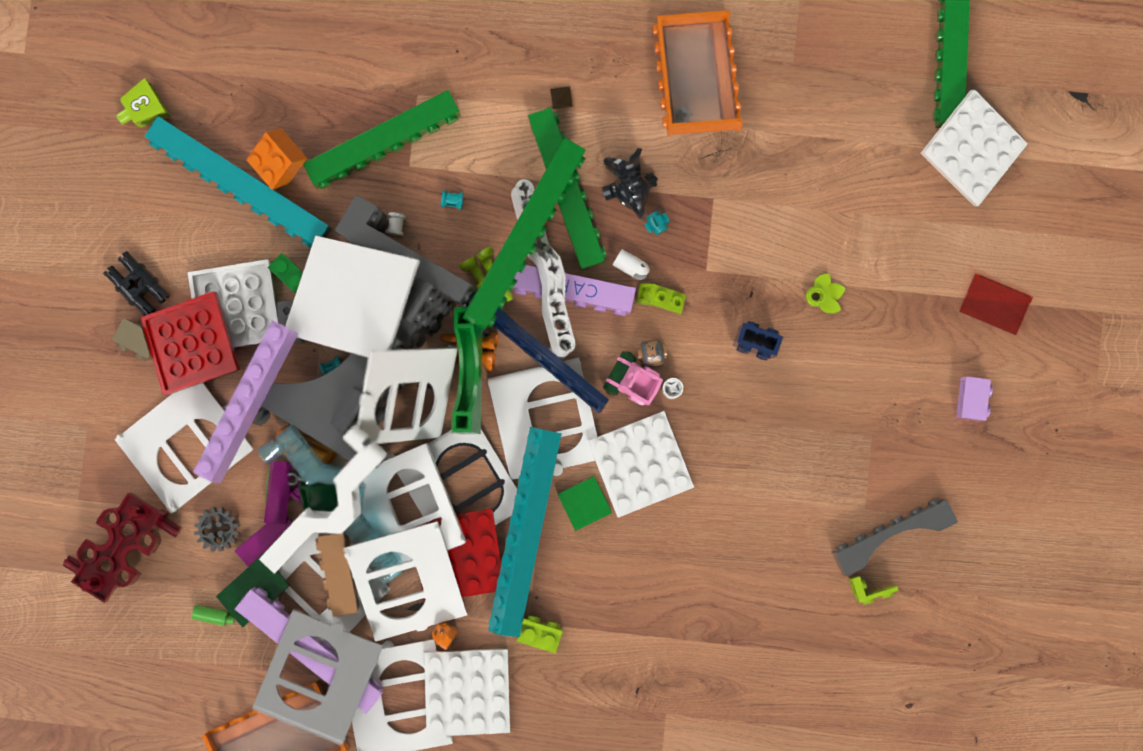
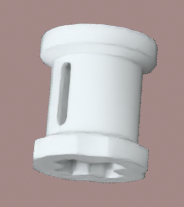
(395, 224)

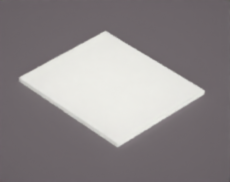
(351, 296)

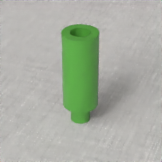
(212, 615)

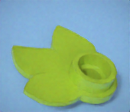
(827, 292)

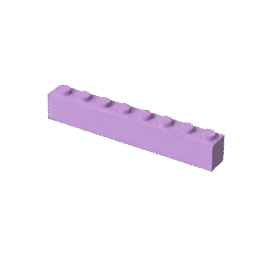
(245, 402)
(272, 620)

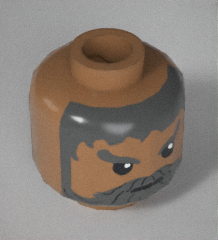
(652, 352)

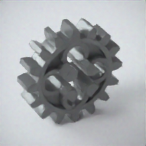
(223, 519)

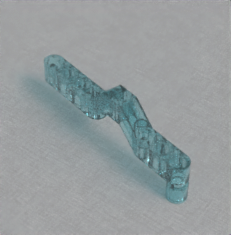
(313, 470)

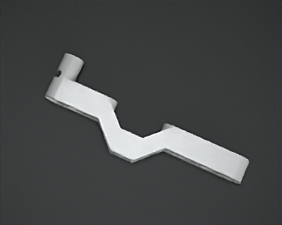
(553, 285)
(348, 507)

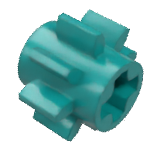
(657, 223)

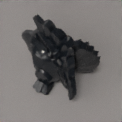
(630, 186)

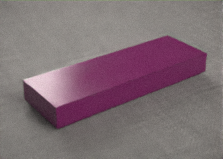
(278, 493)
(261, 541)

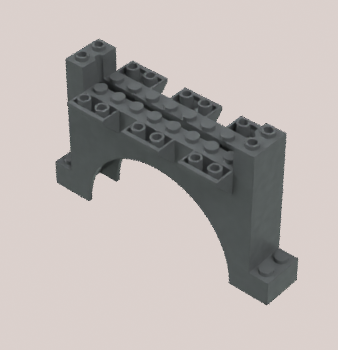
(331, 404)

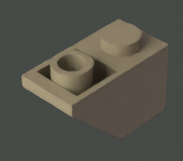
(132, 337)

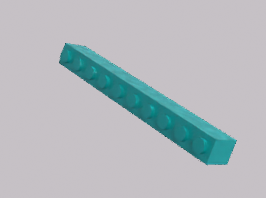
(236, 181)
(524, 532)

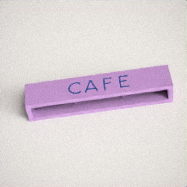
(581, 291)

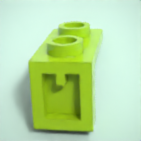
(660, 297)
(859, 587)

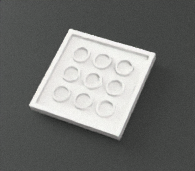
(974, 148)
(245, 298)
(640, 464)
(467, 692)

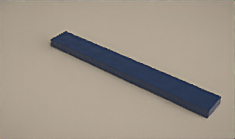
(550, 361)

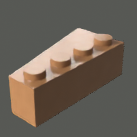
(338, 576)

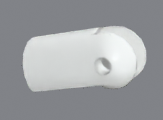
(631, 265)

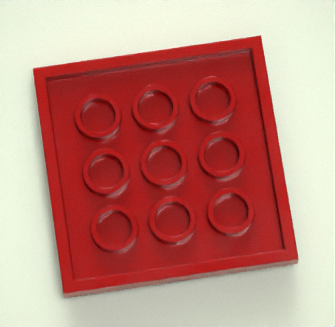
(190, 343)
(479, 559)

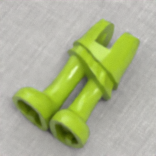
(472, 266)

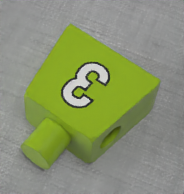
(142, 105)

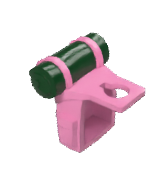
(633, 380)

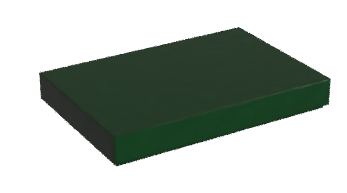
(254, 576)

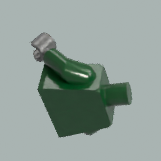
(317, 496)

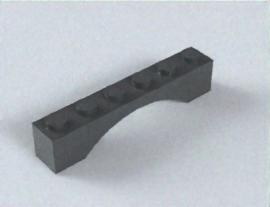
(855, 555)

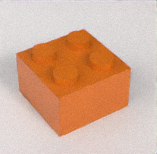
(276, 158)

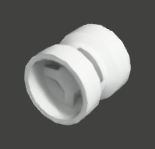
(675, 386)

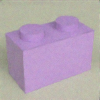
(974, 398)

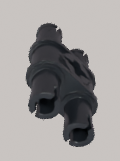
(127, 285)

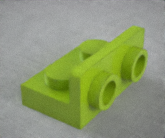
(540, 634)

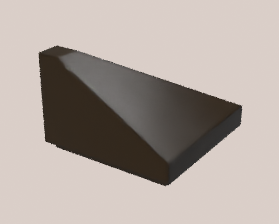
(561, 97)

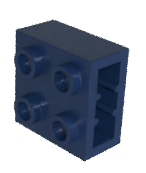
(757, 340)

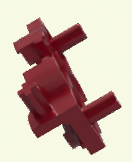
(145, 520)

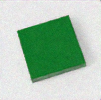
(584, 503)

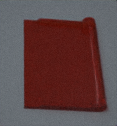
(995, 304)

